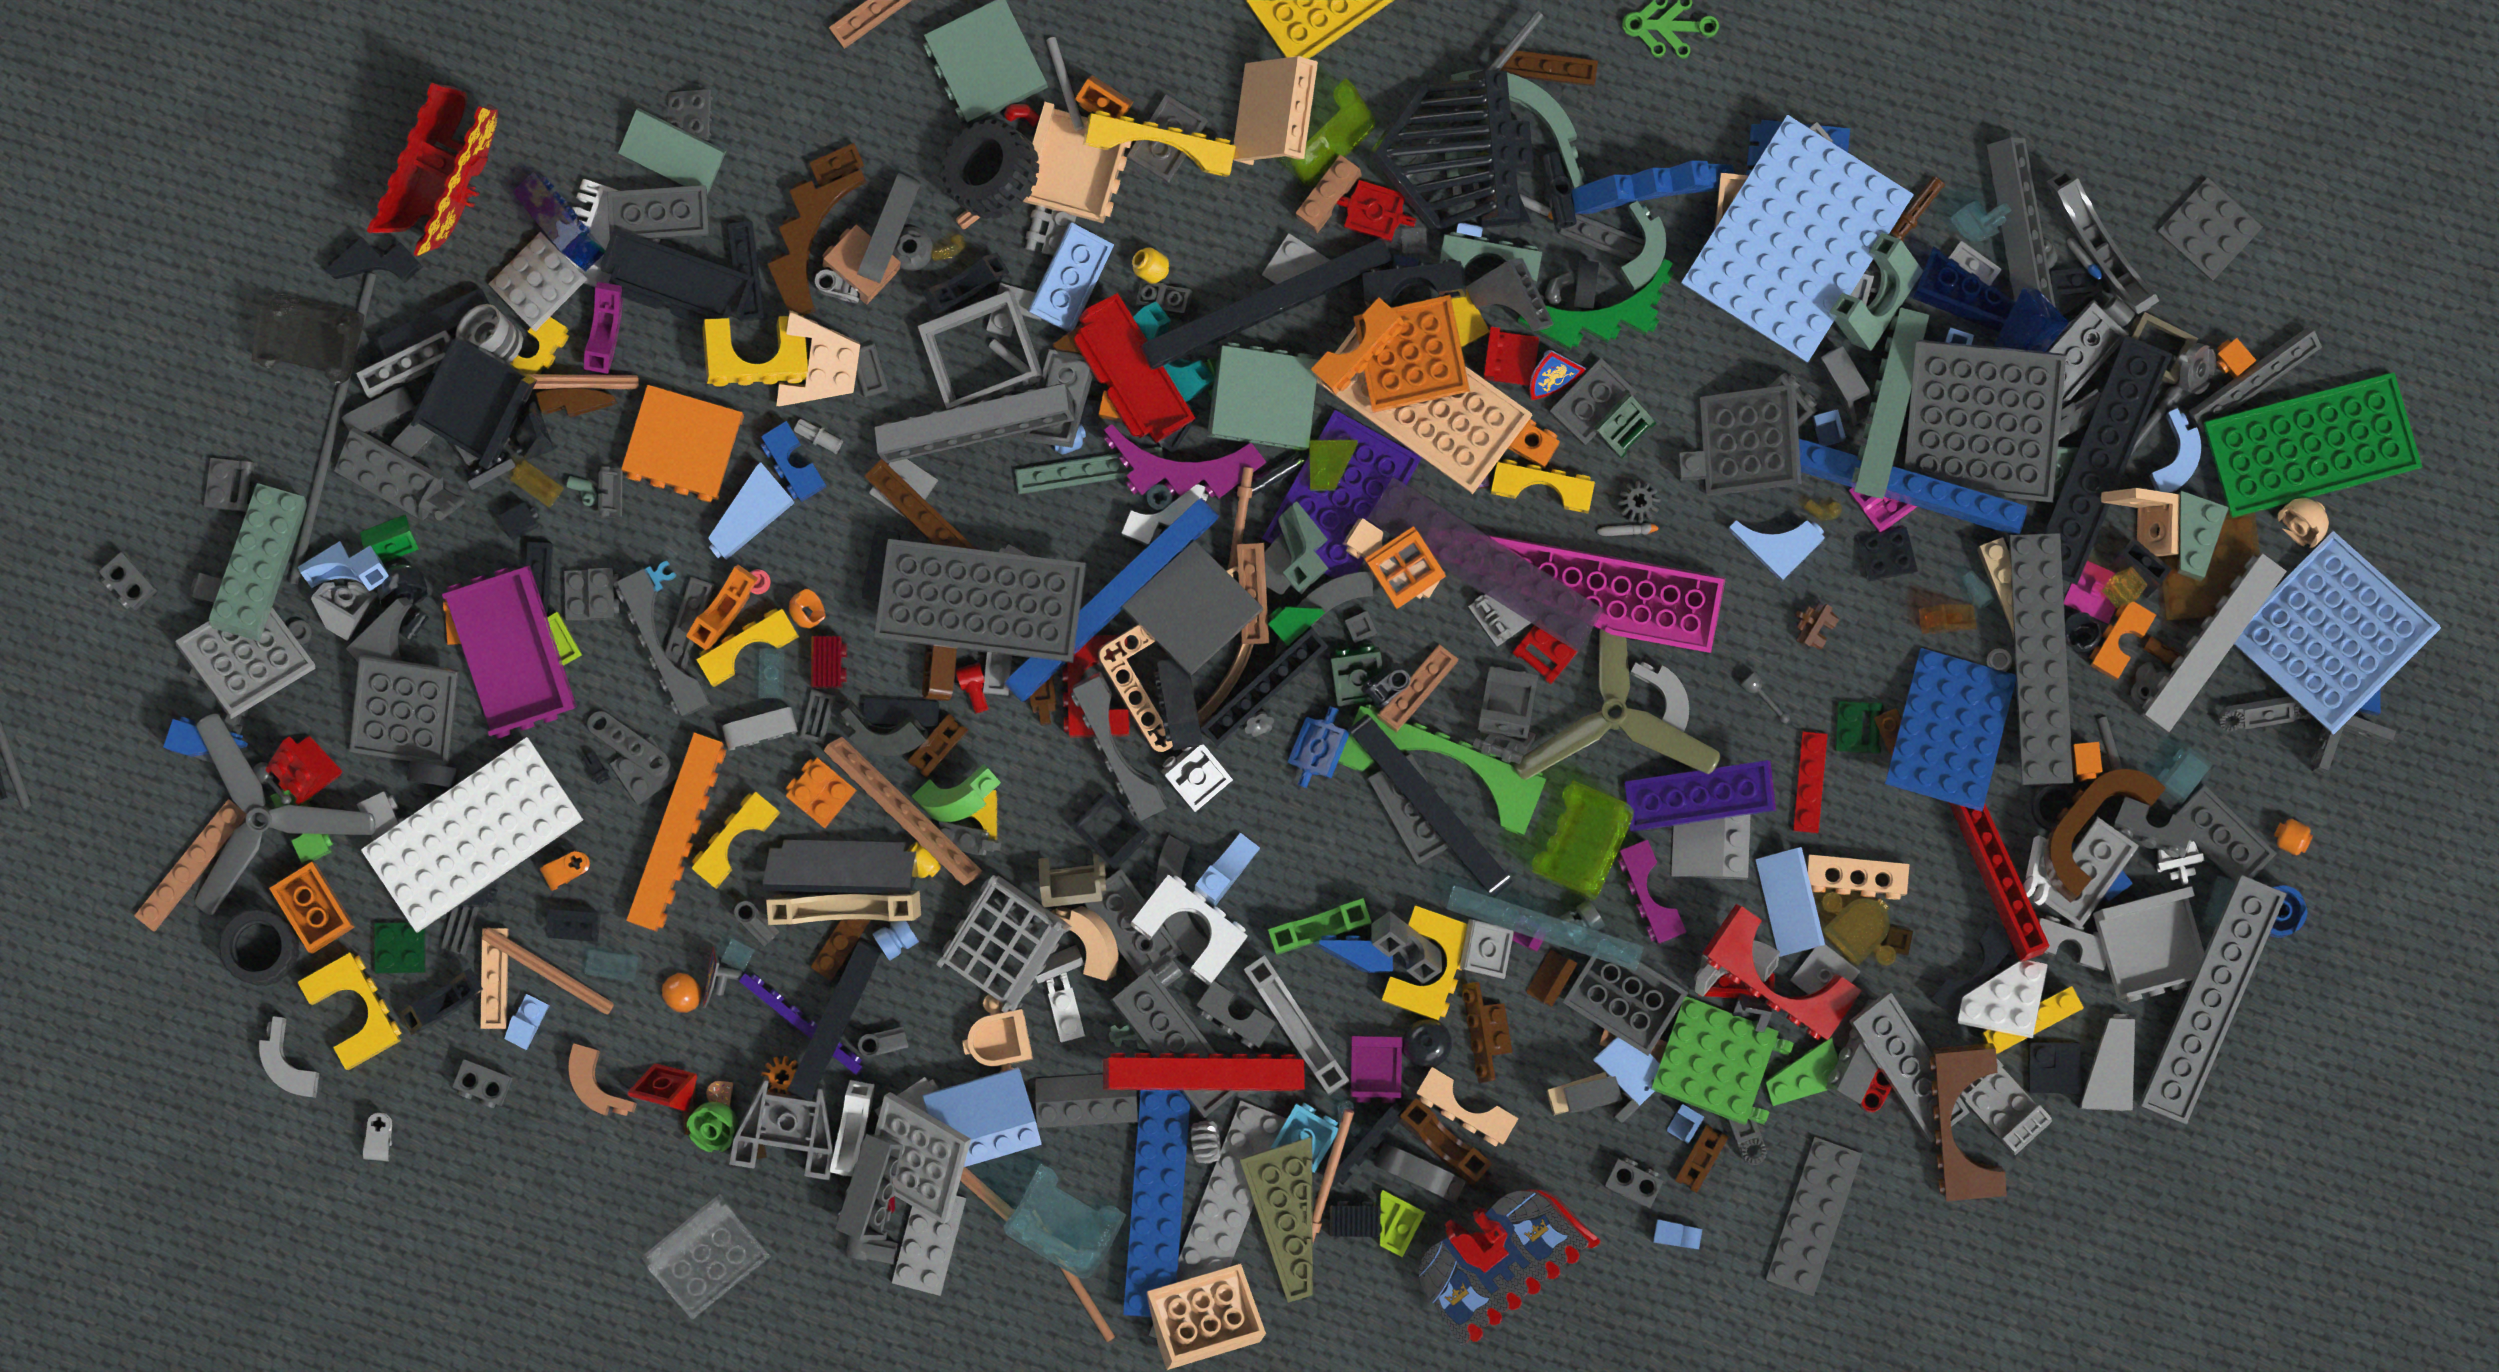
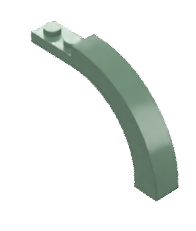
(1549, 112)

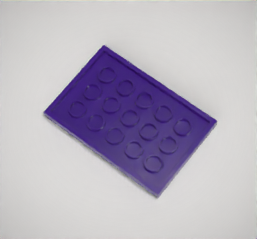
(1359, 490)

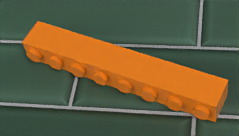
(676, 831)

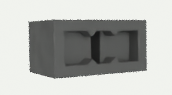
(131, 578)
(484, 1078)
(1631, 1189)

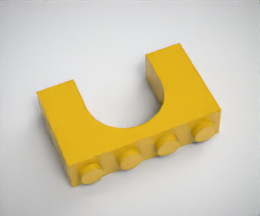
(726, 367)
(1431, 999)
(378, 1031)

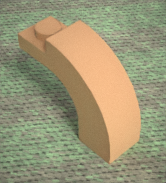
(1097, 938)

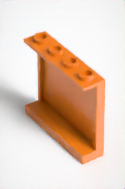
(681, 443)

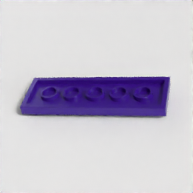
(1701, 796)

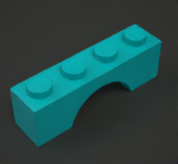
(1188, 376)

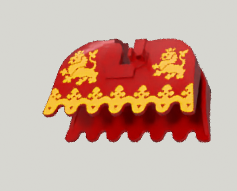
(432, 179)

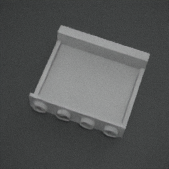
(2150, 944)

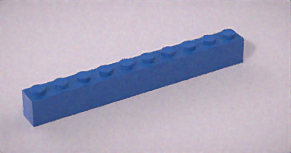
(1918, 490)

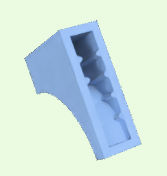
(1780, 551)
(1226, 870)

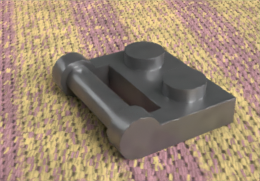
(221, 481)

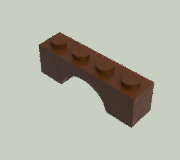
(1457, 1155)

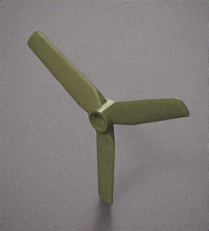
(1636, 724)

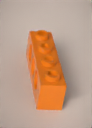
(1539, 454)

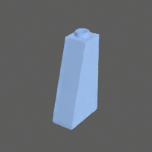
(751, 511)

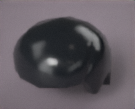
(2085, 639)

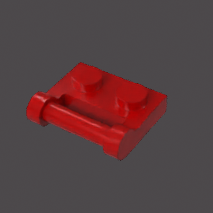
(1550, 647)

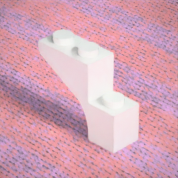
(1145, 528)
(852, 1127)

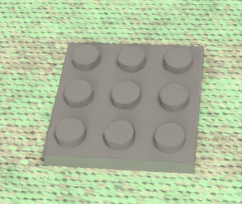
(537, 281)

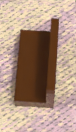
(1551, 978)

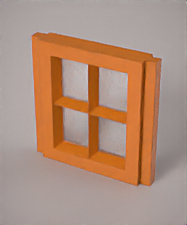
(1404, 567)

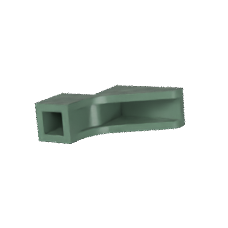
(1302, 540)

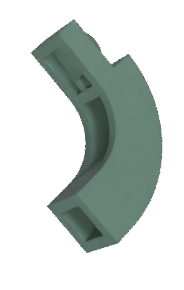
(1645, 266)

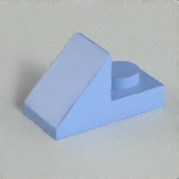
(526, 1021)

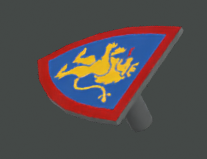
(721, 974)

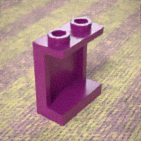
(1376, 1068)

